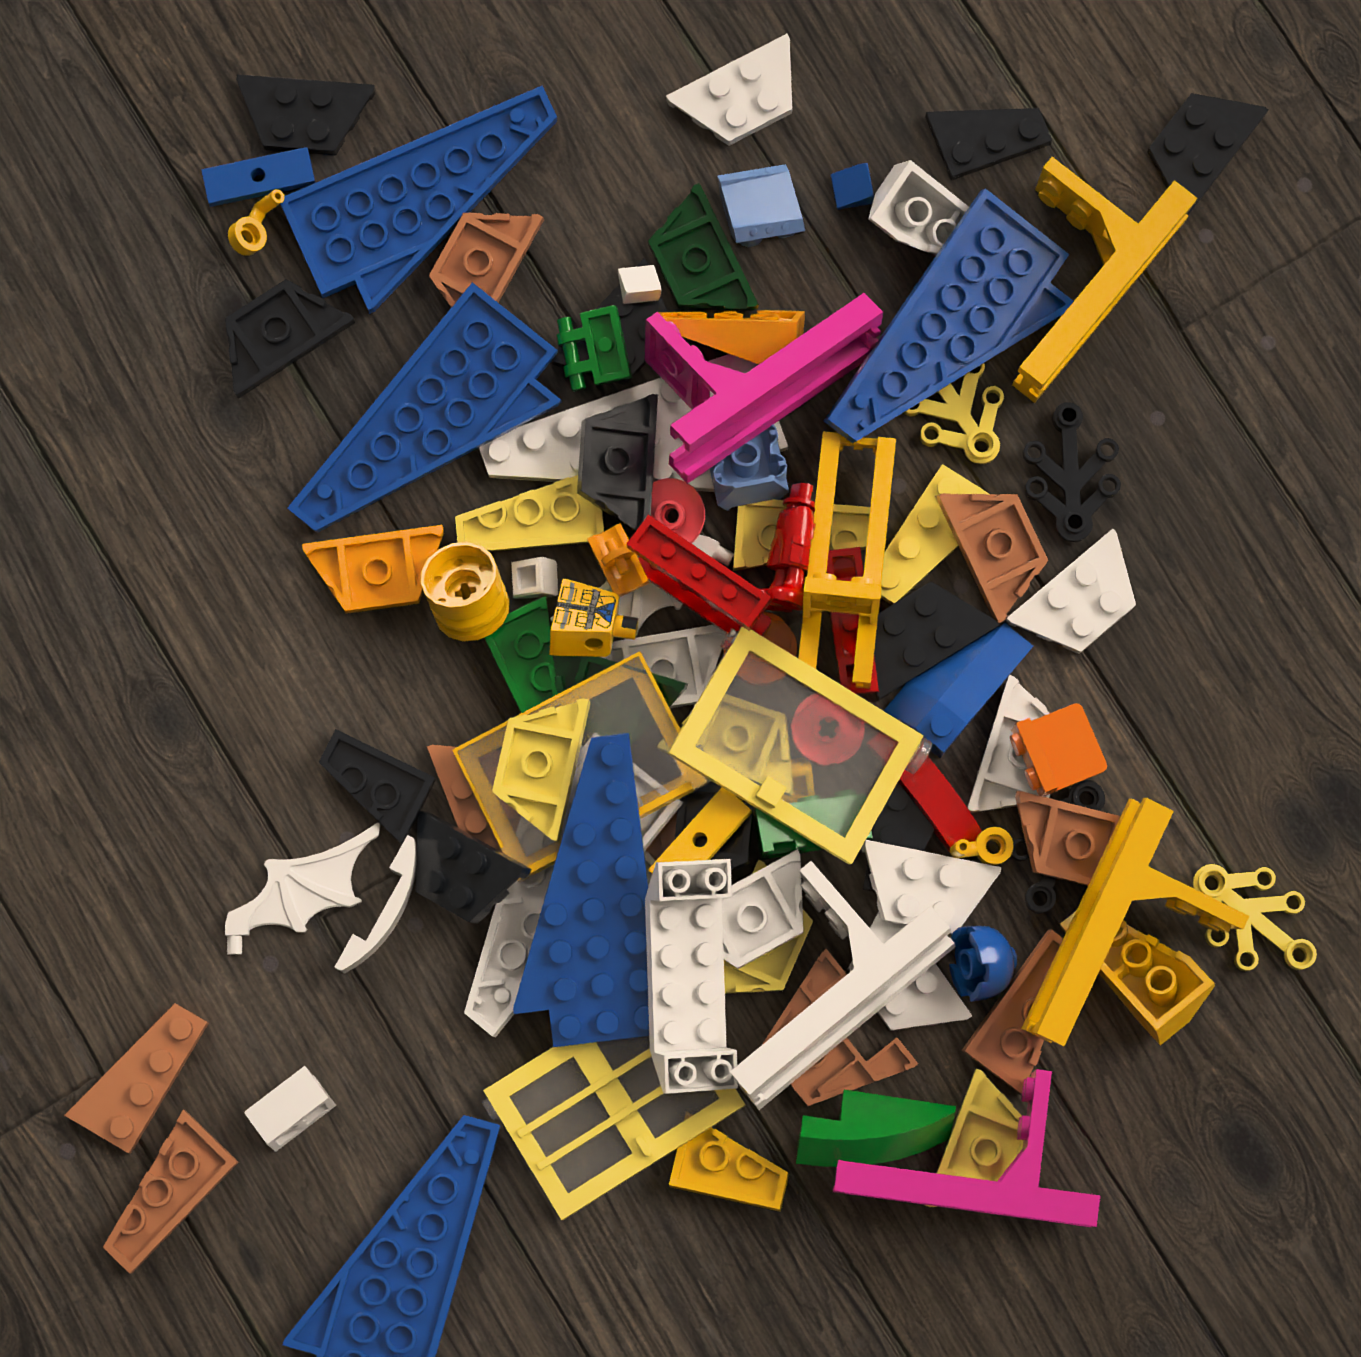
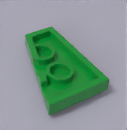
(523, 655)

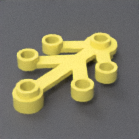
(958, 409)
(1253, 908)

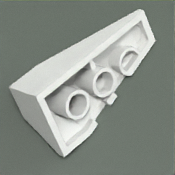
(916, 208)

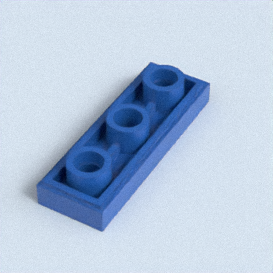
(235, 180)

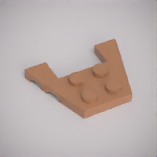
(843, 1065)

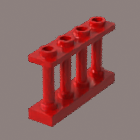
(698, 579)

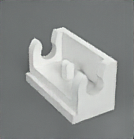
(289, 1109)

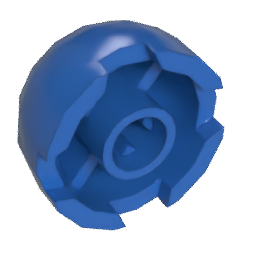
(982, 962)

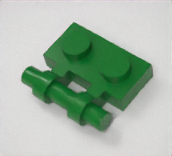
(604, 344)

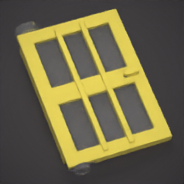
(598, 1117)

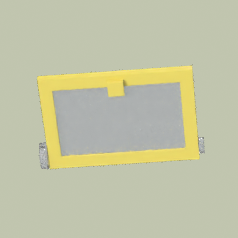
(797, 744)

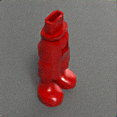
(791, 550)

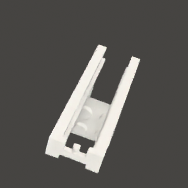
(877, 978)

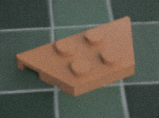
(483, 252)
(995, 544)
(460, 796)
(1064, 837)

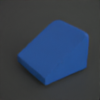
(852, 186)

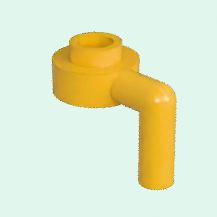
(251, 226)
(978, 847)

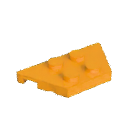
(375, 568)

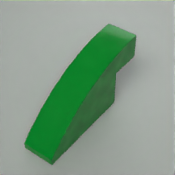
(873, 1130)

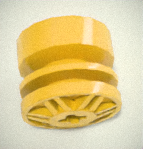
(465, 591)

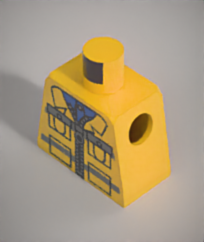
(588, 621)

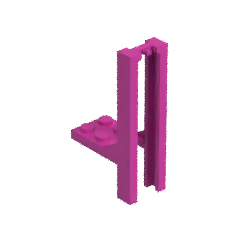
(761, 397)
(1012, 1195)

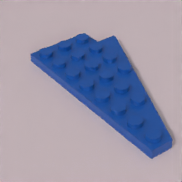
(396, 208)
(592, 925)

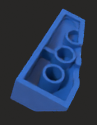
(955, 690)

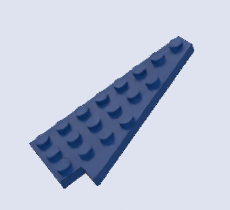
(969, 305)
(448, 399)
(405, 1271)

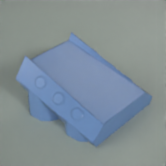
(760, 204)
(751, 473)

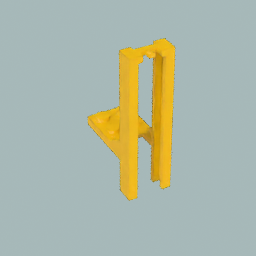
(1124, 251)
(860, 594)
(1117, 881)

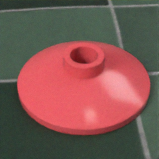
(678, 495)

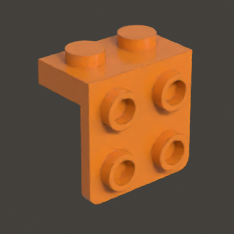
(1058, 749)

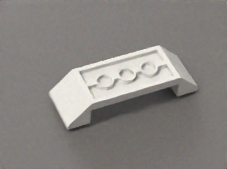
(688, 975)

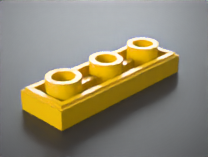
(715, 821)

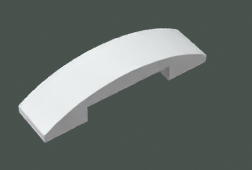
(358, 949)

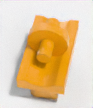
(617, 562)

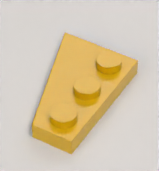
(728, 1171)

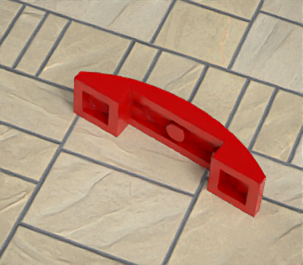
(845, 565)
(940, 804)

